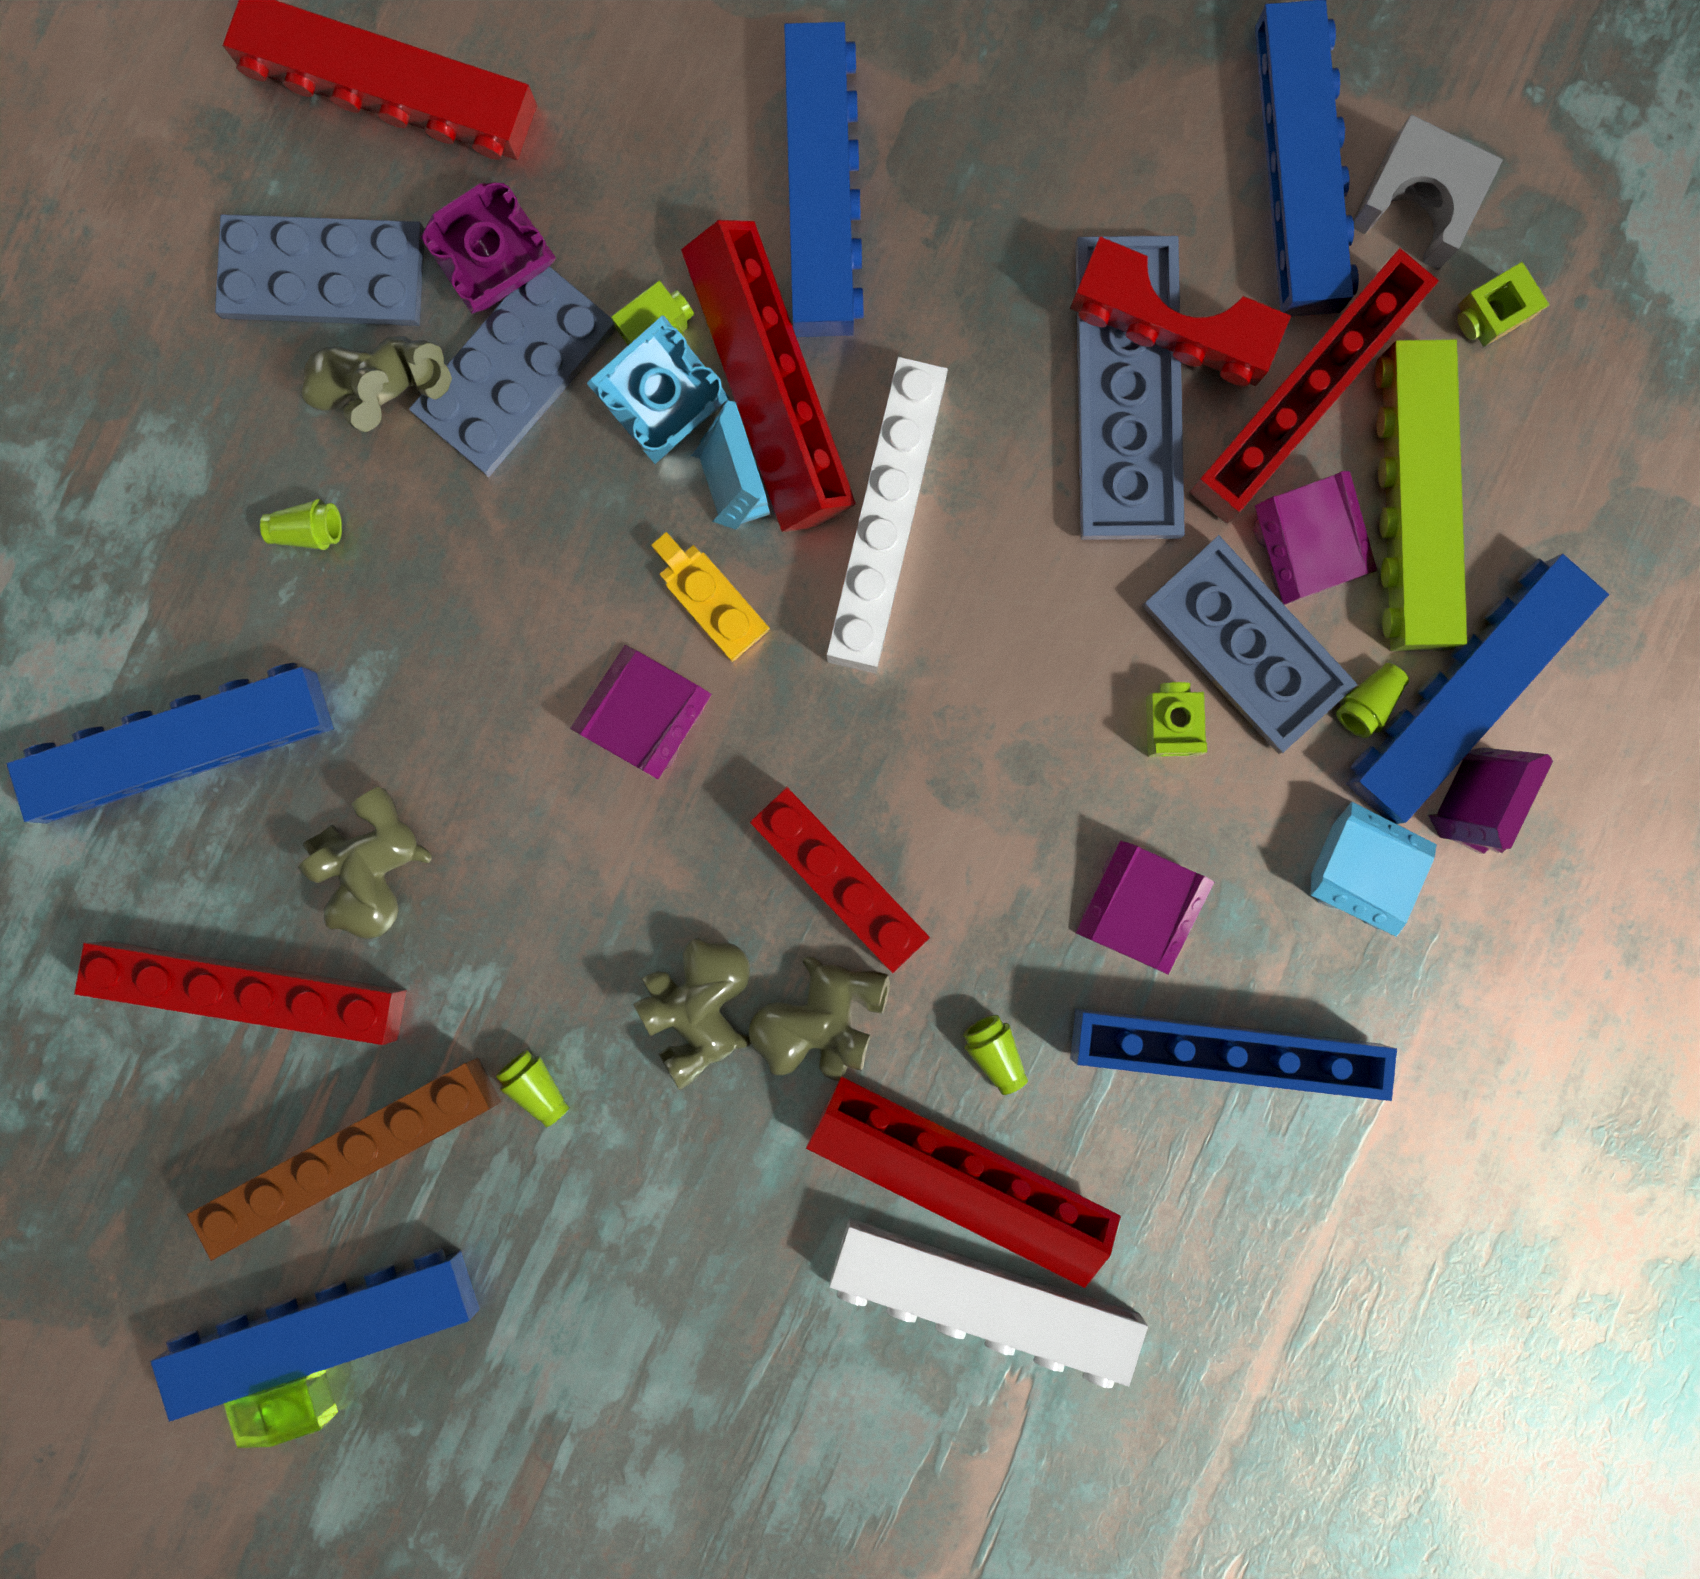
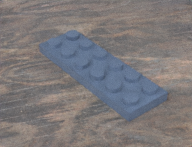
(1130, 415)

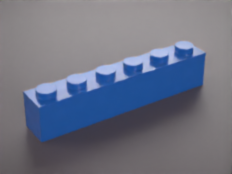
(1305, 158)
(820, 179)
(1476, 689)
(170, 744)
(1233, 1054)
(315, 1334)

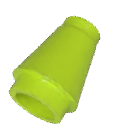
(303, 525)
(1372, 701)
(996, 1053)
(532, 1088)

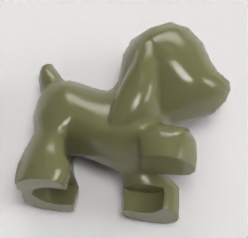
(373, 378)
(364, 900)
(712, 977)
(787, 1031)

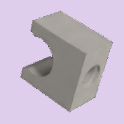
(1438, 174)

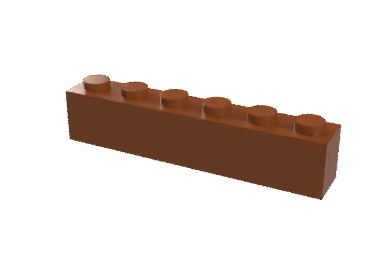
(344, 1158)

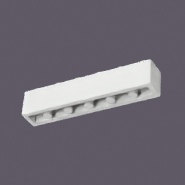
(887, 515)
(988, 1303)

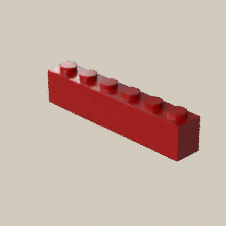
(381, 76)
(767, 375)
(1313, 386)
(240, 992)
(964, 1183)

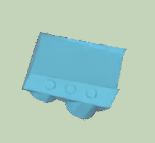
(658, 389)
(731, 470)
(1371, 869)

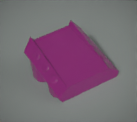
(486, 245)
(1314, 537)
(641, 712)
(1491, 798)
(1144, 906)

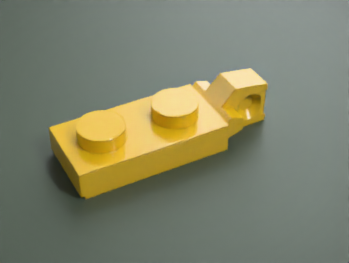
(709, 598)

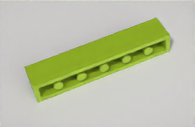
(1422, 496)

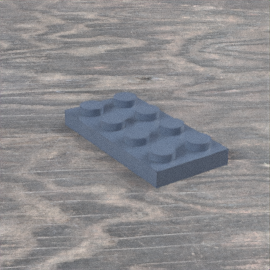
(319, 270)
(515, 368)
(1249, 645)

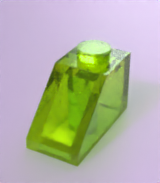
(282, 1412)

